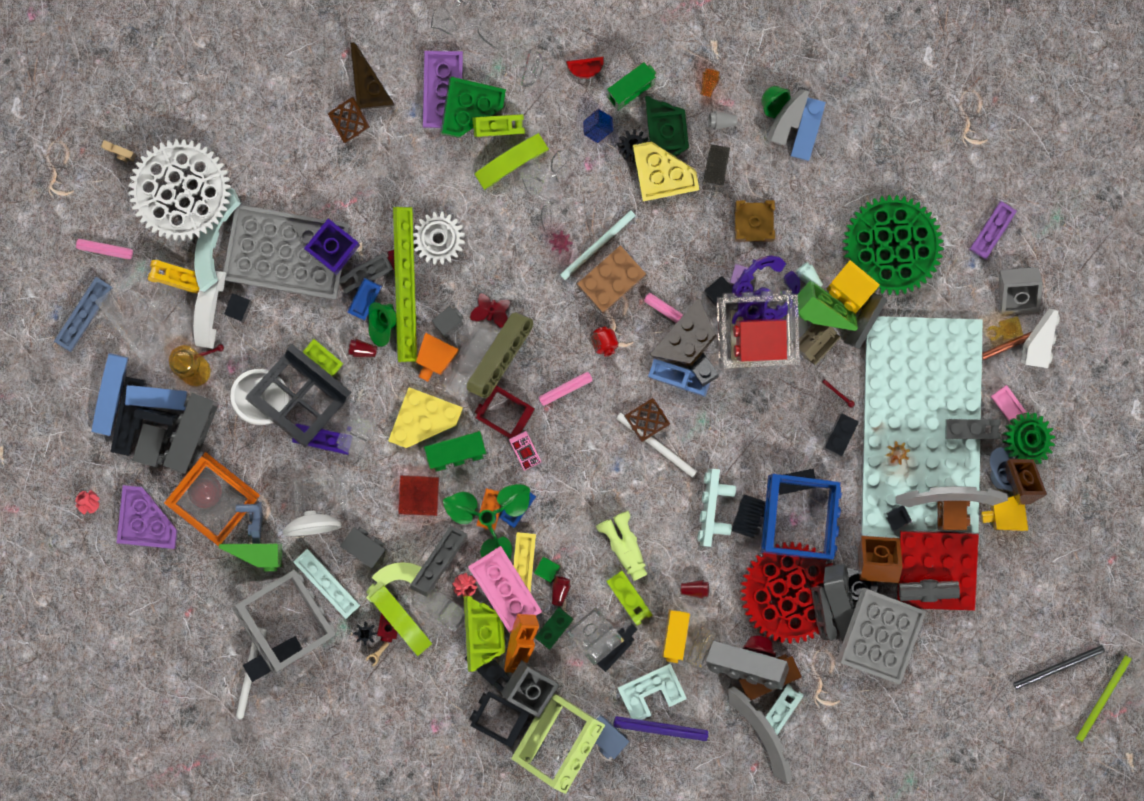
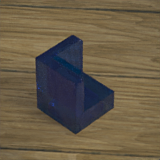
(598, 126)

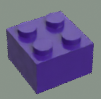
(332, 246)

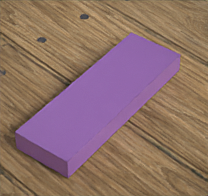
(993, 230)

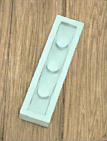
(326, 583)

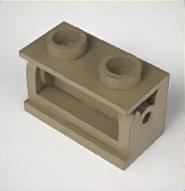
(817, 342)

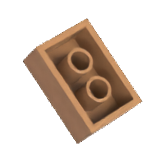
(611, 279)

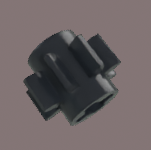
(371, 633)

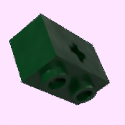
(554, 628)

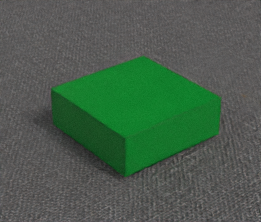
(546, 569)

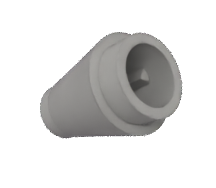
(721, 120)

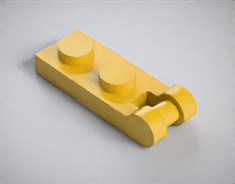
(173, 276)

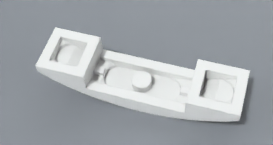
(204, 313)

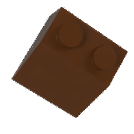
(1025, 480)

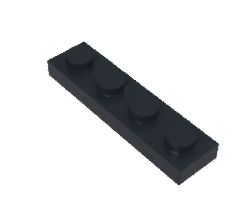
(124, 429)

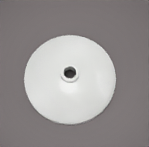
(241, 388)
(311, 524)

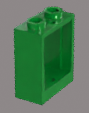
(631, 86)

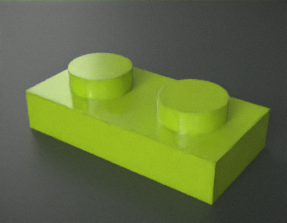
(323, 357)

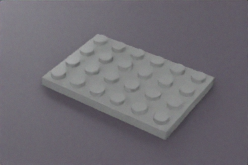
(270, 253)

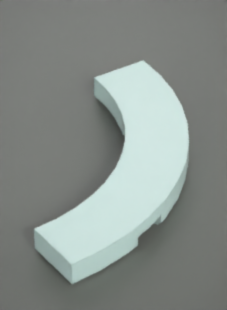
(203, 262)

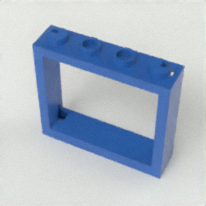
(770, 513)

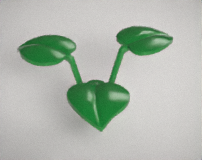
(511, 498)

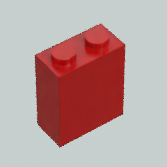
(760, 340)

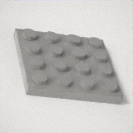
(881, 636)

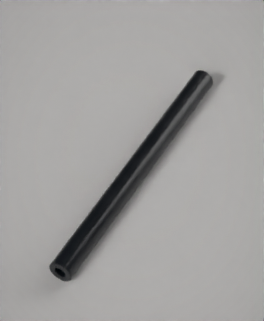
(1059, 667)

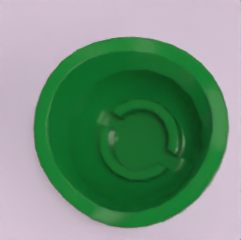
(774, 99)

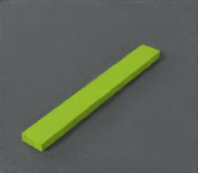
(405, 284)

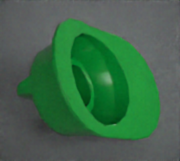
(381, 321)

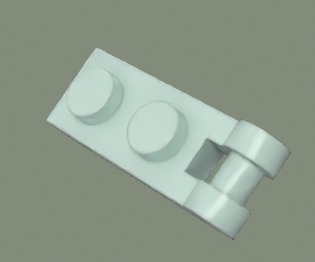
(782, 709)

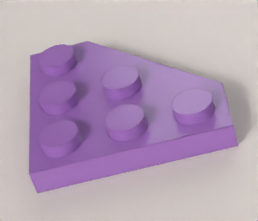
(143, 521)

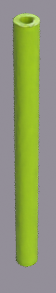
(1103, 698)

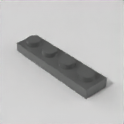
(438, 561)

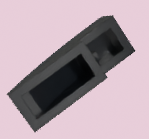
(258, 667)

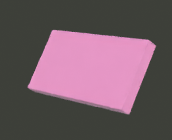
(504, 587)

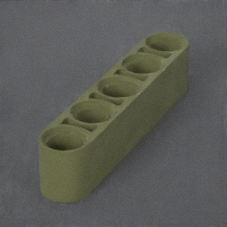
(500, 355)

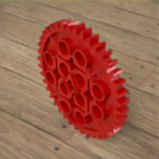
(758, 581)

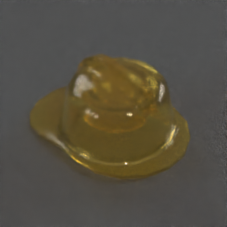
(189, 365)

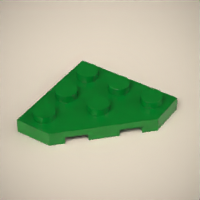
(466, 101)

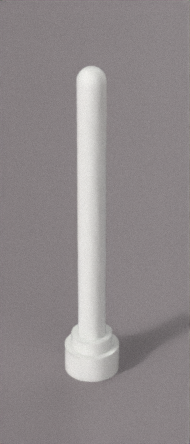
(247, 682)

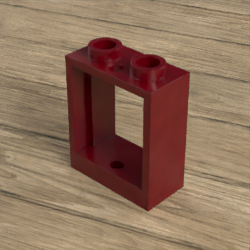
(481, 409)

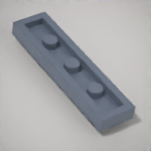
(82, 315)

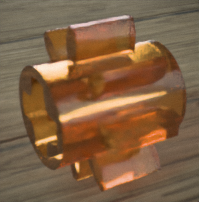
(900, 448)

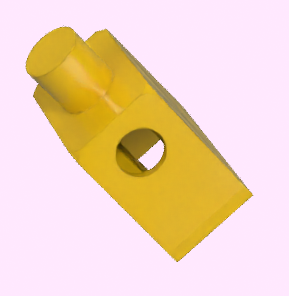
(1006, 516)

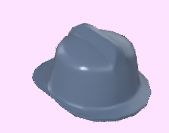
(998, 475)

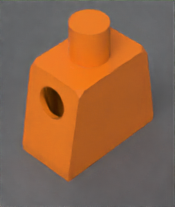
(434, 356)

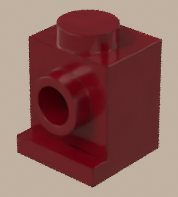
(386, 636)

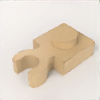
(122, 153)

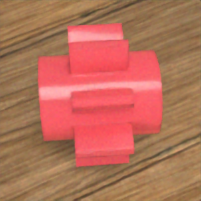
(87, 502)
(464, 585)

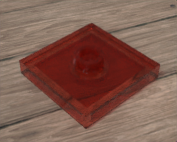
(418, 495)

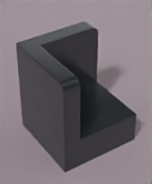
(717, 289)
(238, 307)
(897, 517)

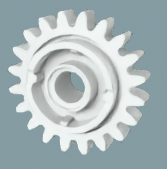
(441, 250)

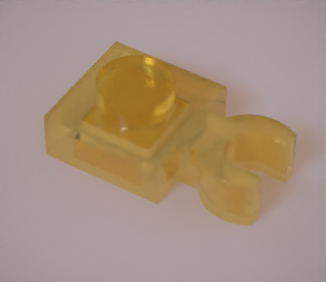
(1008, 329)

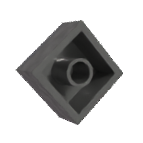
(530, 688)

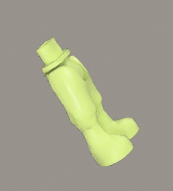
(626, 548)

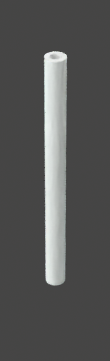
(661, 448)

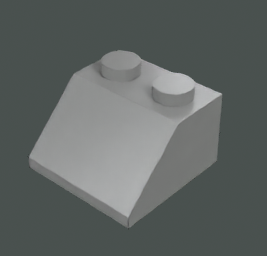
(1020, 290)

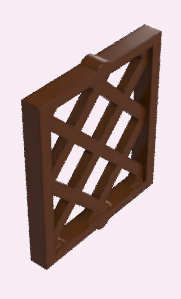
(359, 114)
(639, 409)

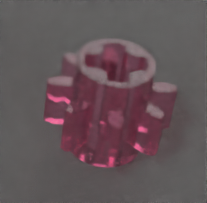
(560, 248)

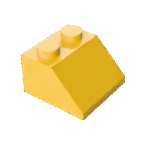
(852, 287)

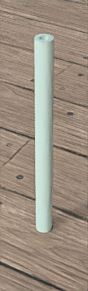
(597, 245)

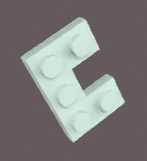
(659, 679)

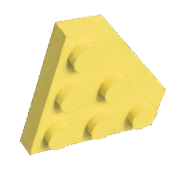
(662, 173)
(422, 418)

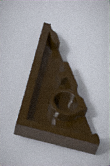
(368, 88)

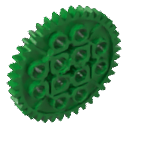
(914, 219)

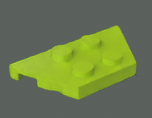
(483, 633)

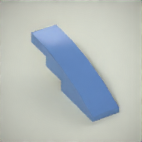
(109, 394)

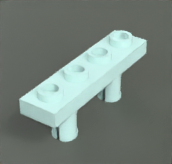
(709, 499)

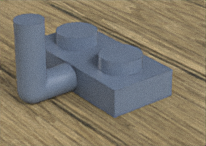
(255, 517)

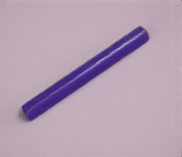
(660, 728)

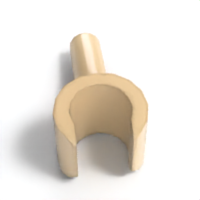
(376, 655)

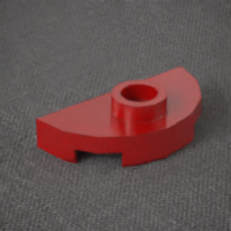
(585, 67)

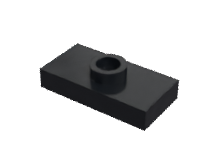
(789, 488)

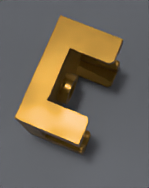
(754, 221)

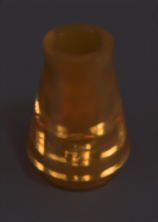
(709, 81)

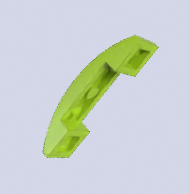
(511, 161)
(400, 620)

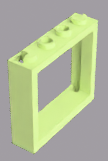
(539, 729)

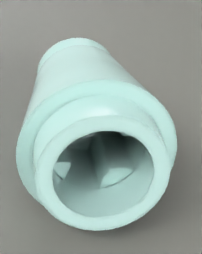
(807, 273)

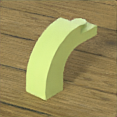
(393, 572)

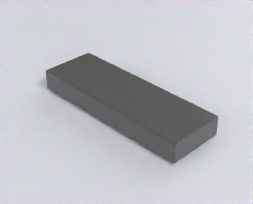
(866, 320)

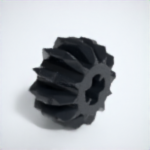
(626, 146)

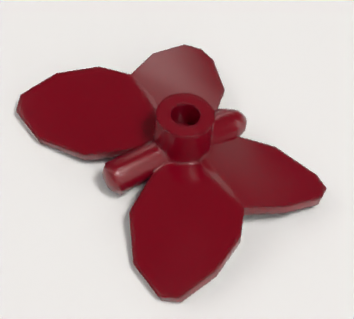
(491, 309)

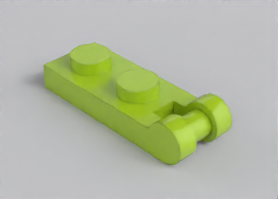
(498, 125)
(628, 597)

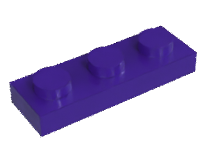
(323, 440)

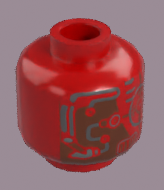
(604, 341)

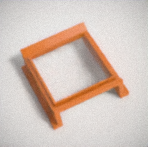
(210, 497)

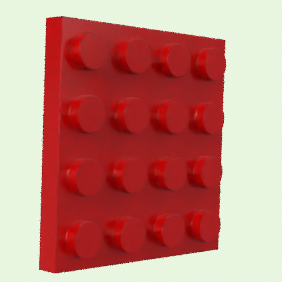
(941, 558)

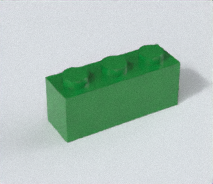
(455, 451)

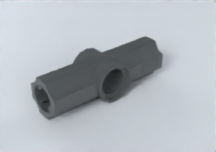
(929, 590)

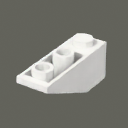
(1039, 344)

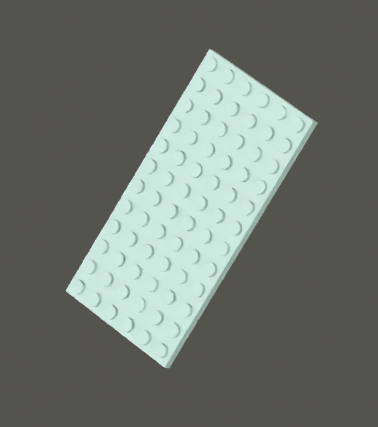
(914, 382)

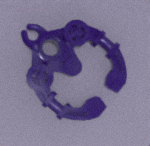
(760, 309)

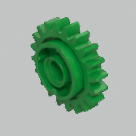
(1040, 437)

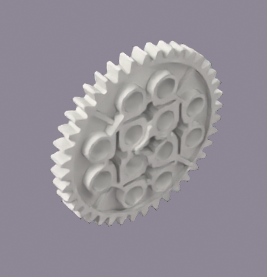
(211, 177)

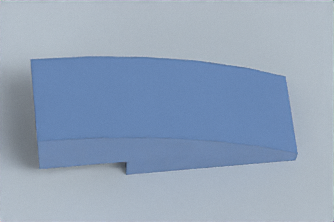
(677, 377)
(155, 398)

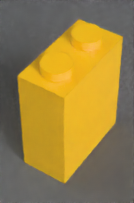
(675, 635)

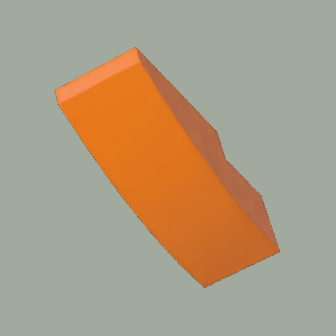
(521, 641)

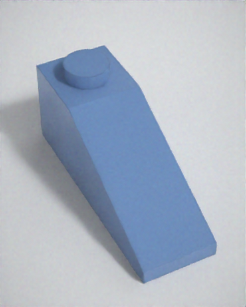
(808, 129)

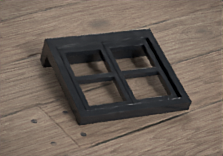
(315, 376)

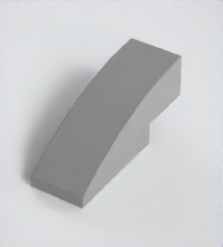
(788, 117)

